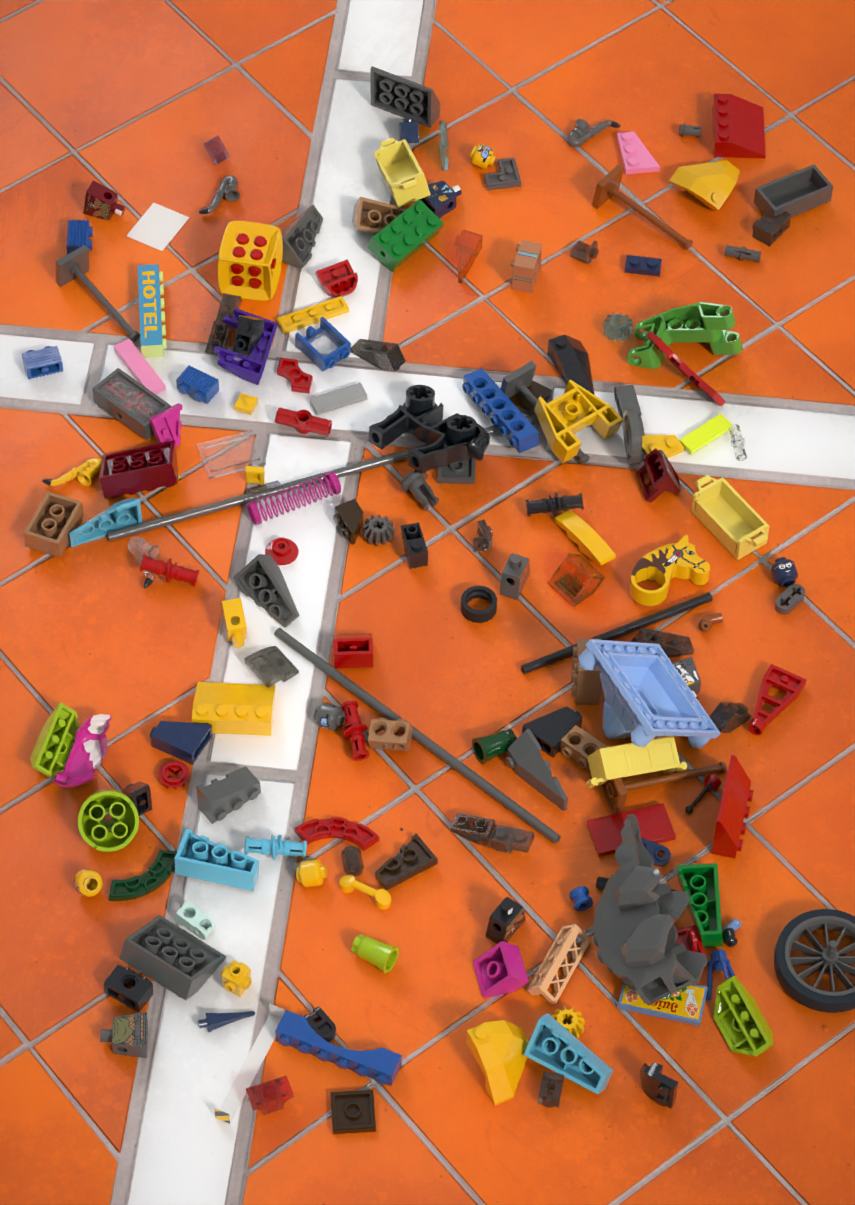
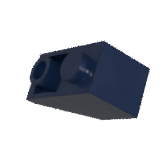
(409, 130)

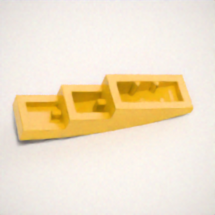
(587, 539)

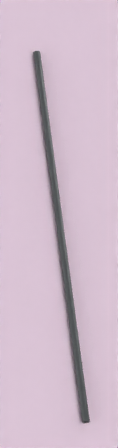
(247, 498)

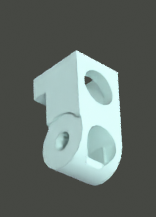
(194, 920)

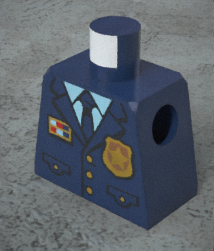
(442, 198)

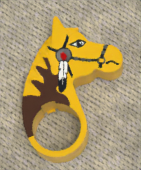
(662, 565)

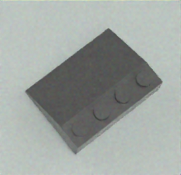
(403, 97)
(171, 957)

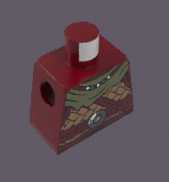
(102, 202)

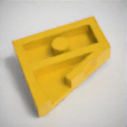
(667, 443)

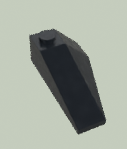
(571, 361)

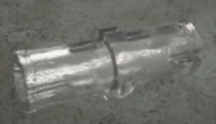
(738, 442)

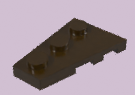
(410, 861)

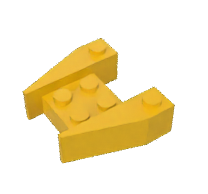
(572, 413)

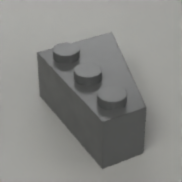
(227, 794)

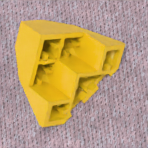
(707, 181)
(500, 1054)

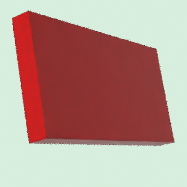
(652, 821)

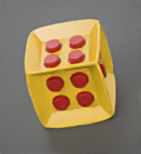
(250, 260)

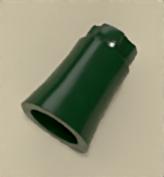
(492, 745)

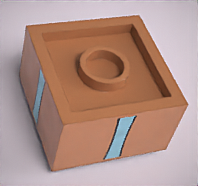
(526, 266)

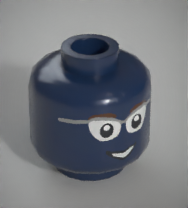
(784, 572)

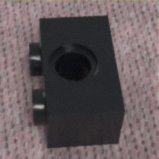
(133, 997)

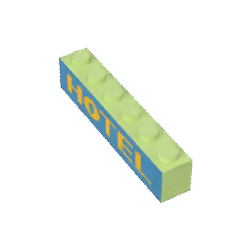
(150, 310)

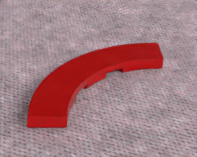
(685, 370)

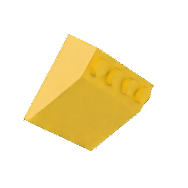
(235, 707)

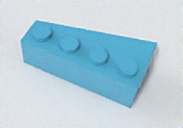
(215, 863)
(566, 1055)

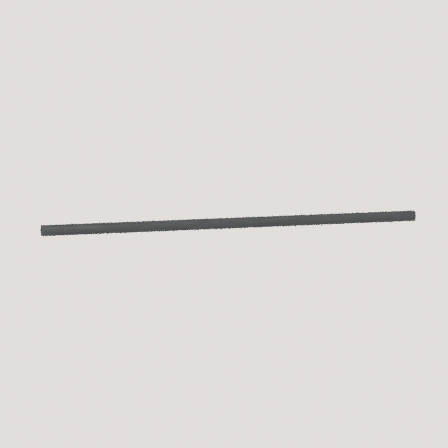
(419, 736)

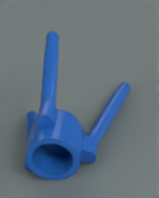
(719, 963)

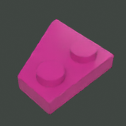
(167, 425)

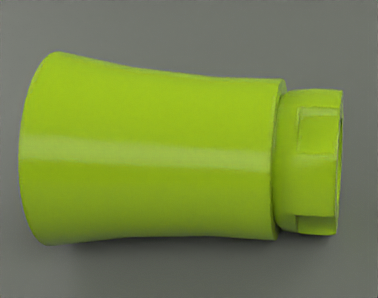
(375, 952)

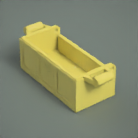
(401, 171)
(729, 517)
(633, 760)

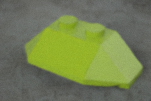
(55, 741)
(741, 1019)

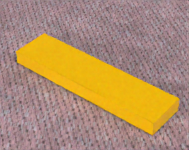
(312, 314)

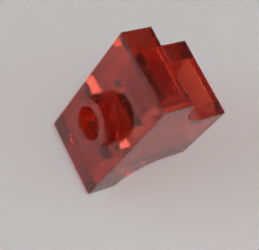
(270, 1095)

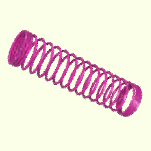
(331, 479)

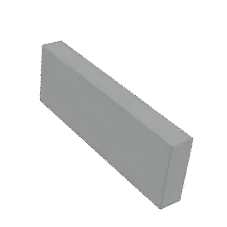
(338, 398)

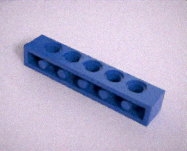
(500, 410)

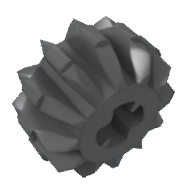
(378, 530)

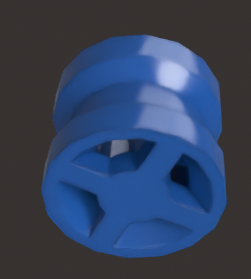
(581, 898)

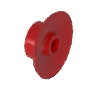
(282, 550)

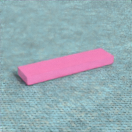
(139, 366)

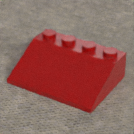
(737, 127)
(732, 811)

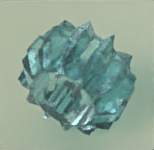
(617, 326)

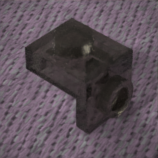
(584, 252)
(485, 535)

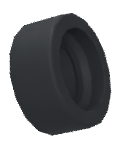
(476, 615)

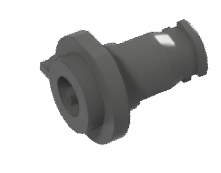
(415, 483)

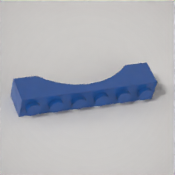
(377, 1063)

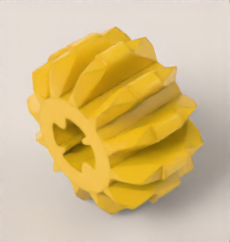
(572, 1018)

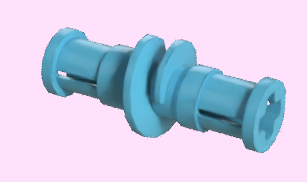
(275, 847)

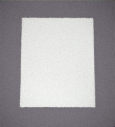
(157, 226)

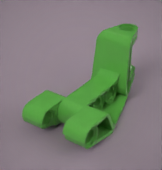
(687, 324)

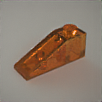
(467, 249)

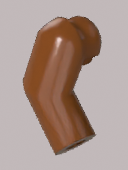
(708, 620)

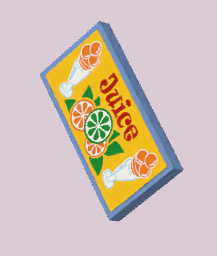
(681, 1006)

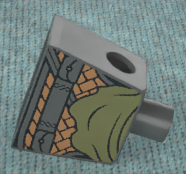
(128, 1035)

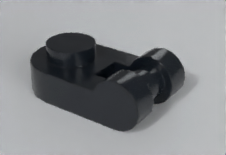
(325, 1027)

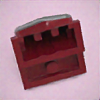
(657, 476)

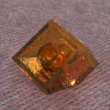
(575, 579)

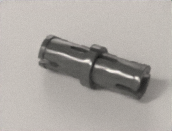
(742, 253)

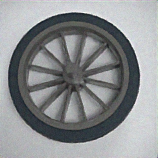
(825, 960)

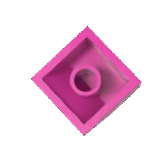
(500, 970)

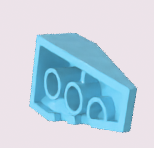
(115, 517)

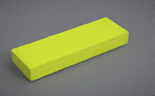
(705, 434)

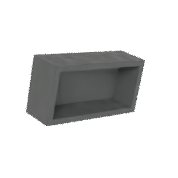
(794, 193)

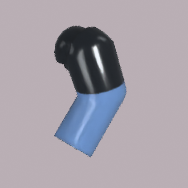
(729, 932)

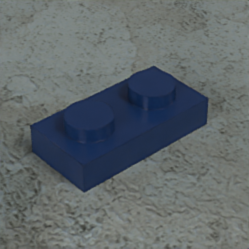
(643, 265)

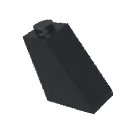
(552, 728)

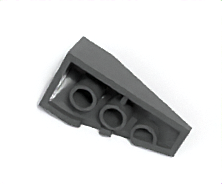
(300, 237)
(267, 587)
(530, 766)

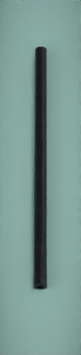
(621, 631)

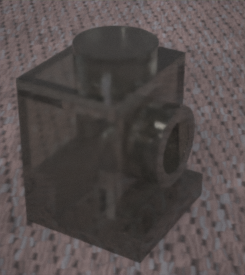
(551, 1089)

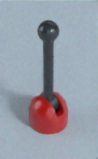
(711, 783)

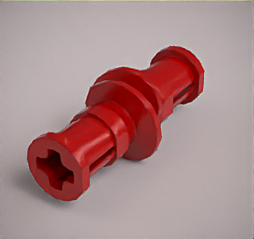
(171, 571)
(354, 730)

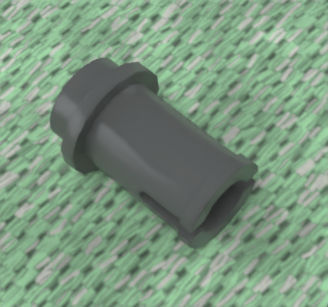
(689, 130)

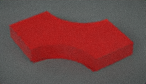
(298, 379)

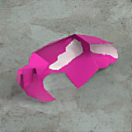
(86, 753)

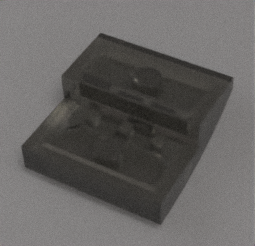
(271, 666)

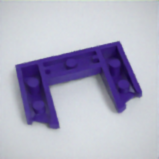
(249, 367)

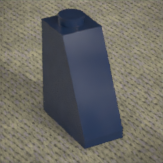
(181, 739)

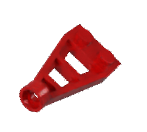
(783, 681)

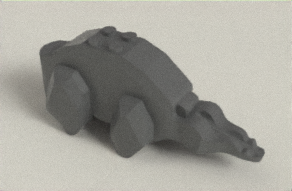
(637, 925)

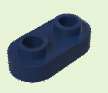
(653, 849)

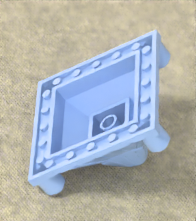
(645, 694)

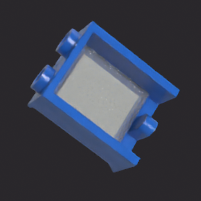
(324, 345)

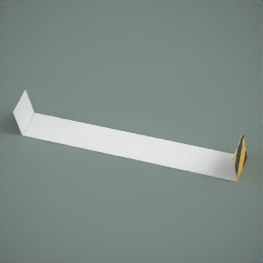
(250, 1067)

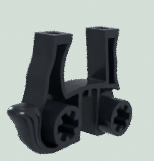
(446, 440)

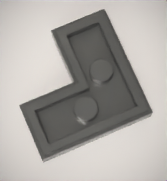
(506, 177)

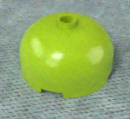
(111, 834)

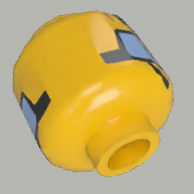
(482, 156)
(87, 882)

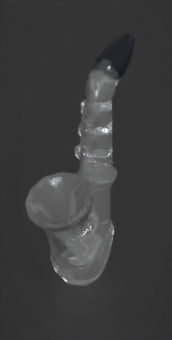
(139, 547)

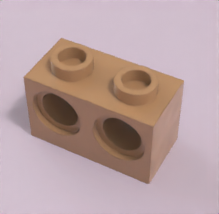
(388, 739)
(585, 745)

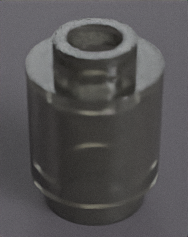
(352, 860)

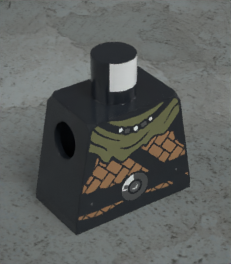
(509, 917)

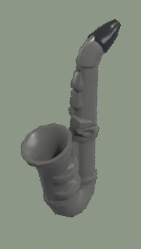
(580, 134)
(227, 187)

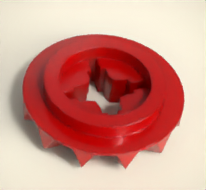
(173, 767)

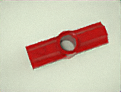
(303, 421)

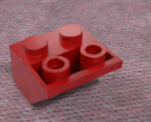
(353, 650)

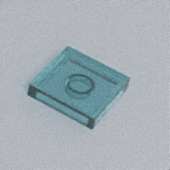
(443, 145)

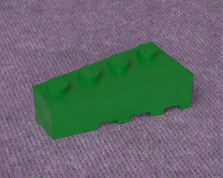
(702, 886)

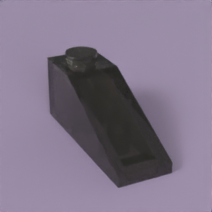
(380, 354)
(672, 644)

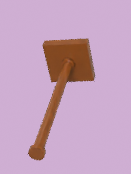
(610, 186)
(616, 791)

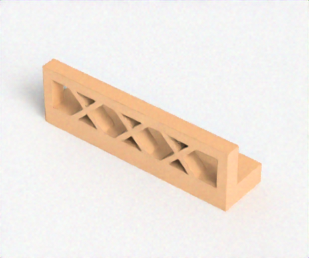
(555, 957)

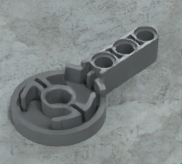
(632, 422)

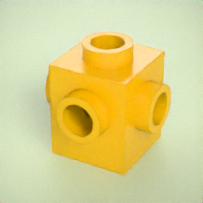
(236, 978)

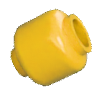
(311, 873)

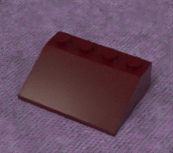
(139, 469)

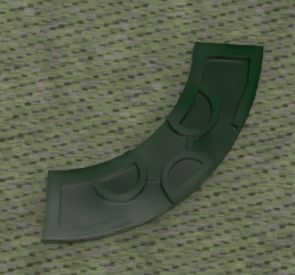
(146, 883)

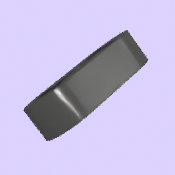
(793, 601)

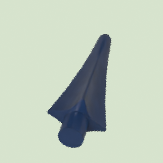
(217, 1020)

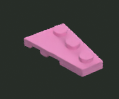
(635, 155)

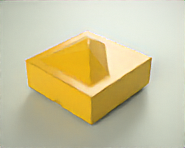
(246, 403)
(255, 474)

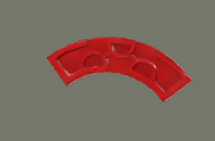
(337, 828)

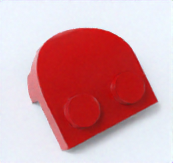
(337, 279)

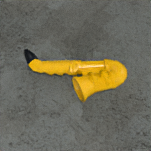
(84, 473)

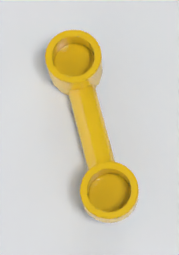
(382, 897)

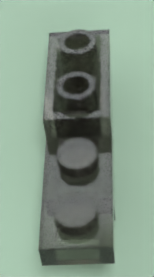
(221, 332)
(488, 834)

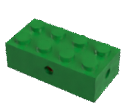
(405, 235)

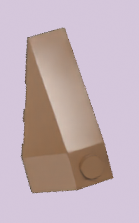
(374, 215)

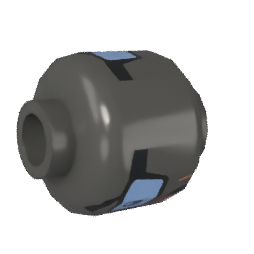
(329, 716)

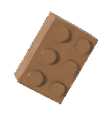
(53, 523)
(586, 683)

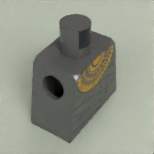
(516, 569)

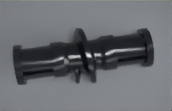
(554, 504)

